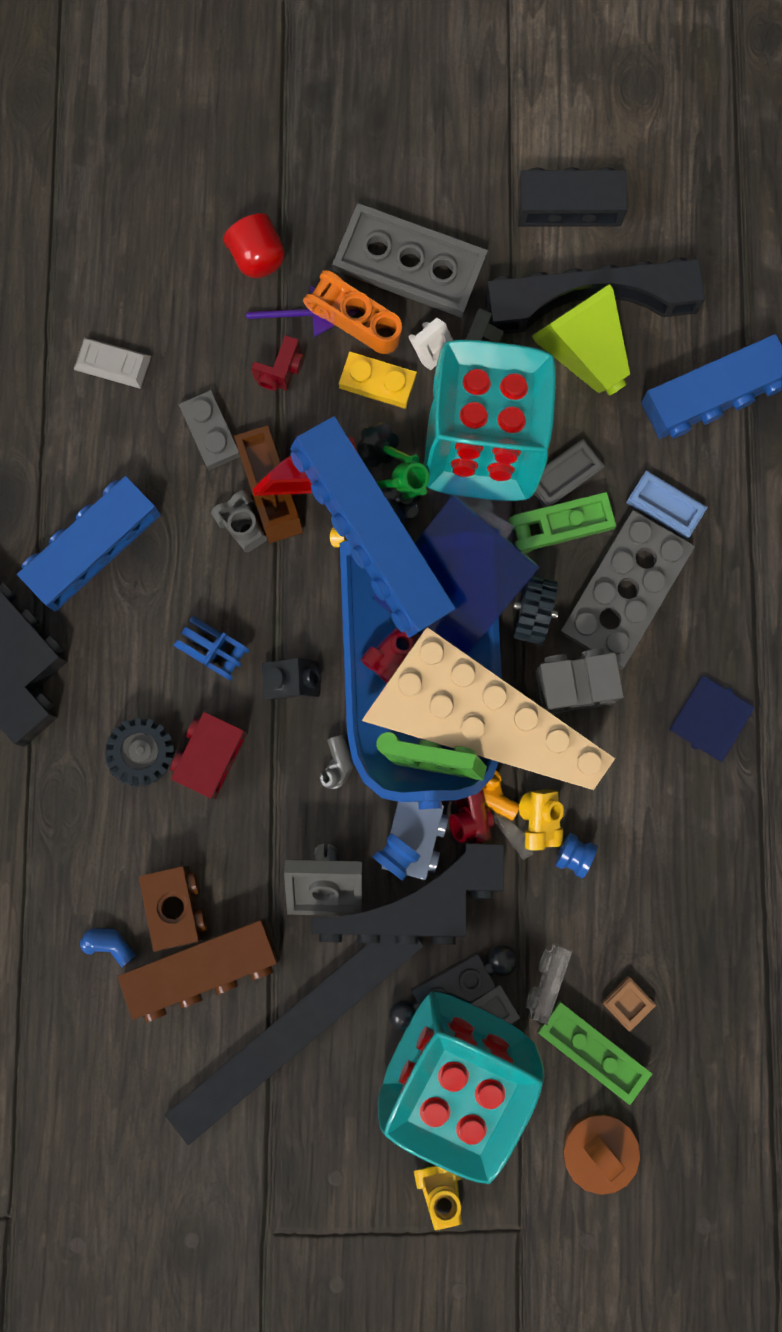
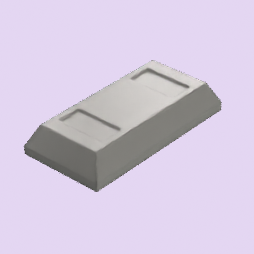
(112, 362)

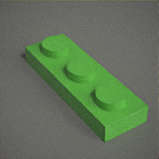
(594, 1053)

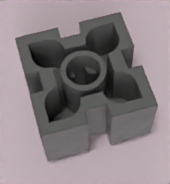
(579, 683)

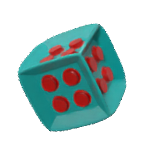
(490, 420)
(460, 1088)

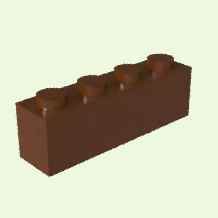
(199, 969)

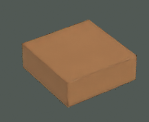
(628, 1003)

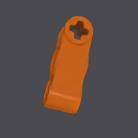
(335, 298)

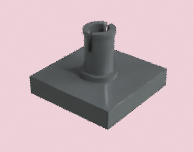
(323, 885)

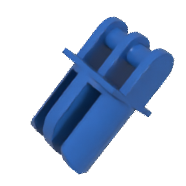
(214, 649)

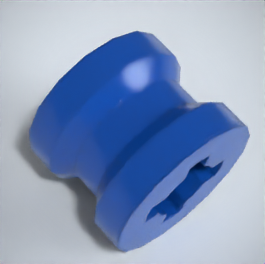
(576, 855)
(396, 856)

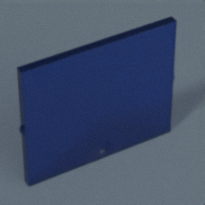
(475, 570)

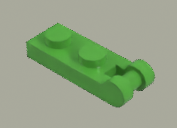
(564, 522)
(431, 757)

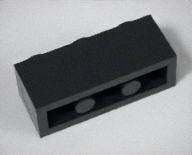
(572, 197)

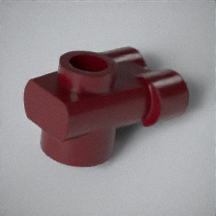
(386, 657)
(472, 820)

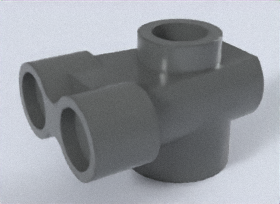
(240, 520)

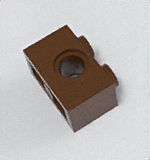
(163, 928)

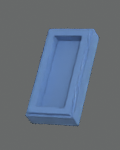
(666, 505)

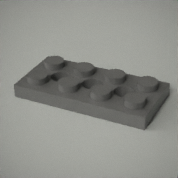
(404, 238)
(651, 584)

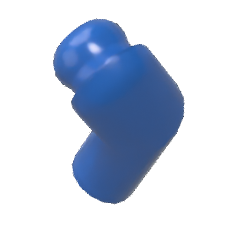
(107, 941)

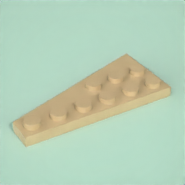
(460, 703)

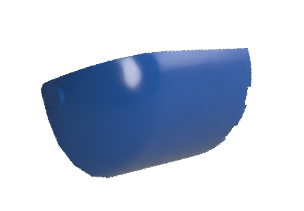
(366, 626)

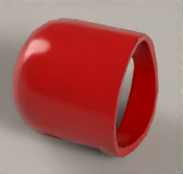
(255, 245)

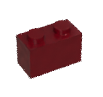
(208, 755)

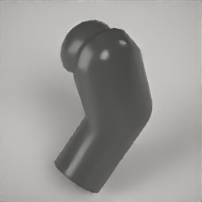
(340, 765)

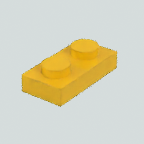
(377, 380)

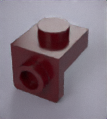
(287, 362)

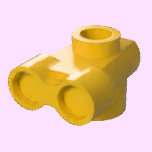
(544, 817)
(436, 1185)

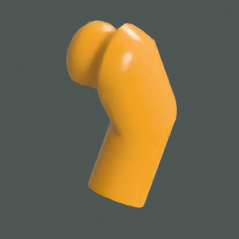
(496, 801)

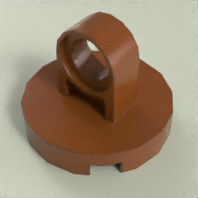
(601, 1153)

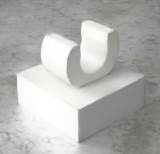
(430, 341)

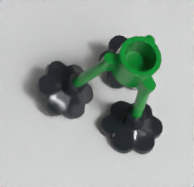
(407, 480)

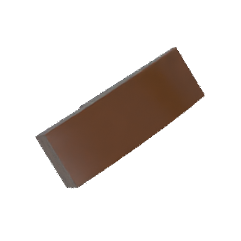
(259, 459)

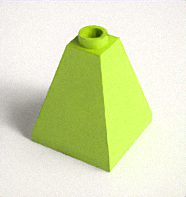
(590, 342)

